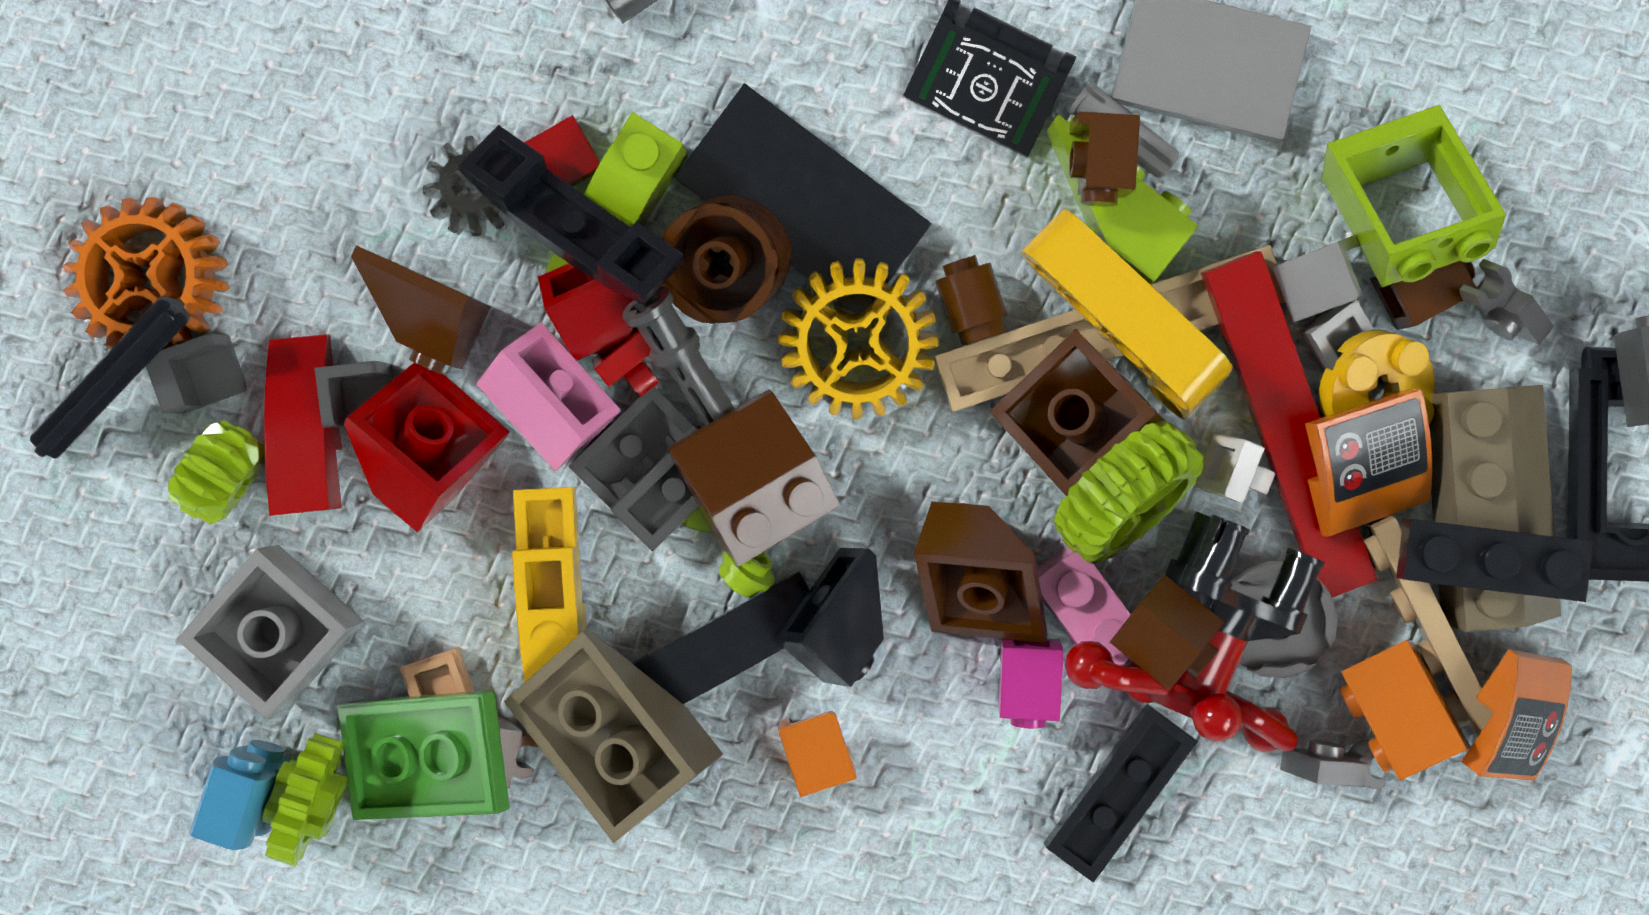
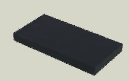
(815, 192)

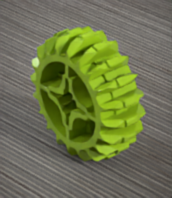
(1128, 491)

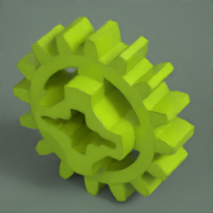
(304, 799)

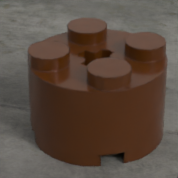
(757, 251)

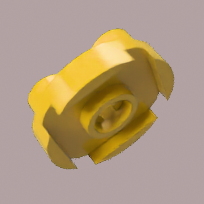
(1373, 354)

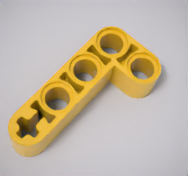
(1128, 313)

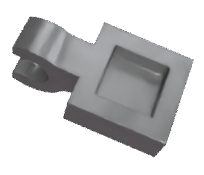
(1505, 307)
(1327, 764)

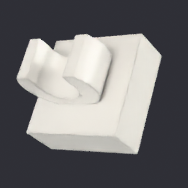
(1233, 469)

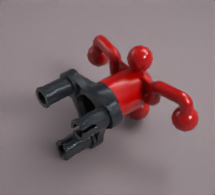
(1203, 573)

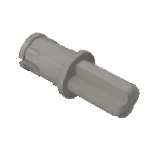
(1153, 151)

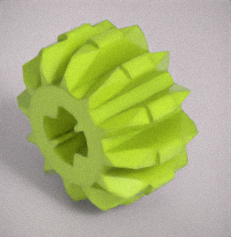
(216, 472)

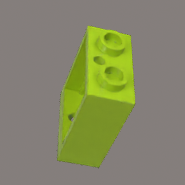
(1393, 149)

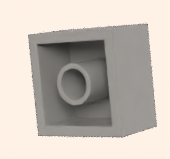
(270, 630)

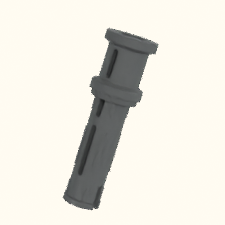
(676, 350)

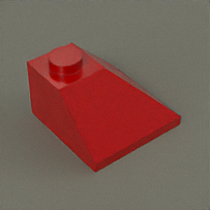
(421, 443)

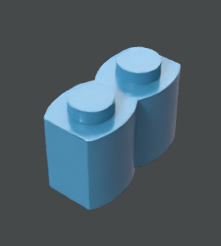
(237, 795)

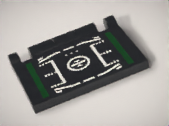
(988, 78)

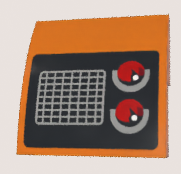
(1370, 461)
(1529, 709)

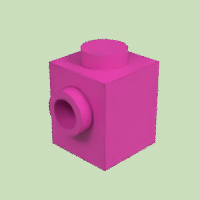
(1030, 682)

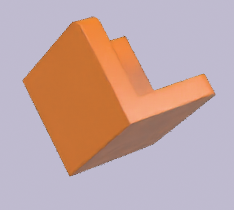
(817, 753)

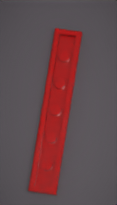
(1280, 408)

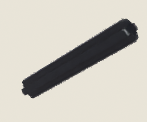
(110, 376)

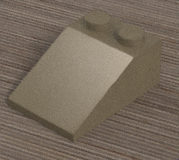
(611, 732)

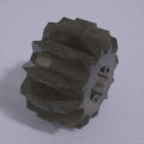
(452, 202)

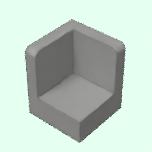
(1319, 280)

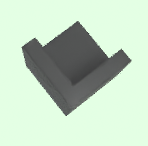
(196, 374)
(348, 387)

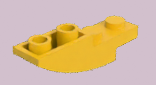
(546, 574)

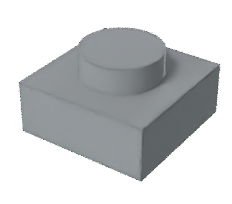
(1332, 329)

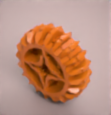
(106, 248)

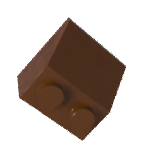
(1072, 410)
(753, 477)

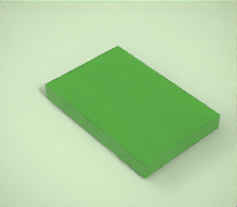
(424, 756)

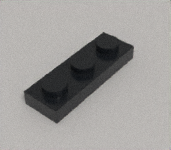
(1494, 560)
(1120, 793)

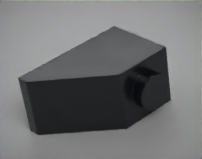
(838, 620)

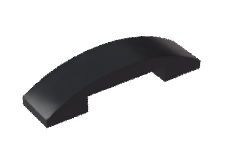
(566, 220)
(725, 643)

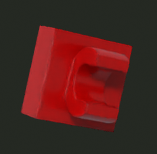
(627, 360)

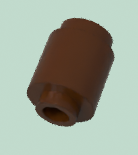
(972, 300)

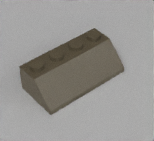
(1492, 475)

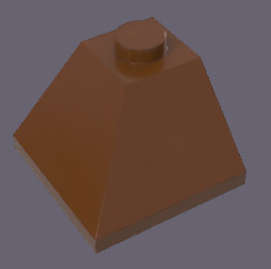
(422, 312)
(978, 575)

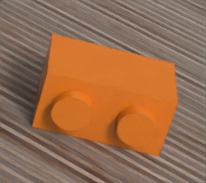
(1403, 710)

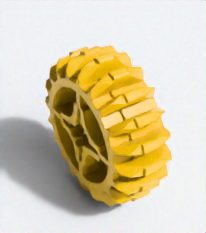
(878, 355)

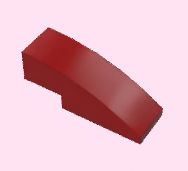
(297, 446)

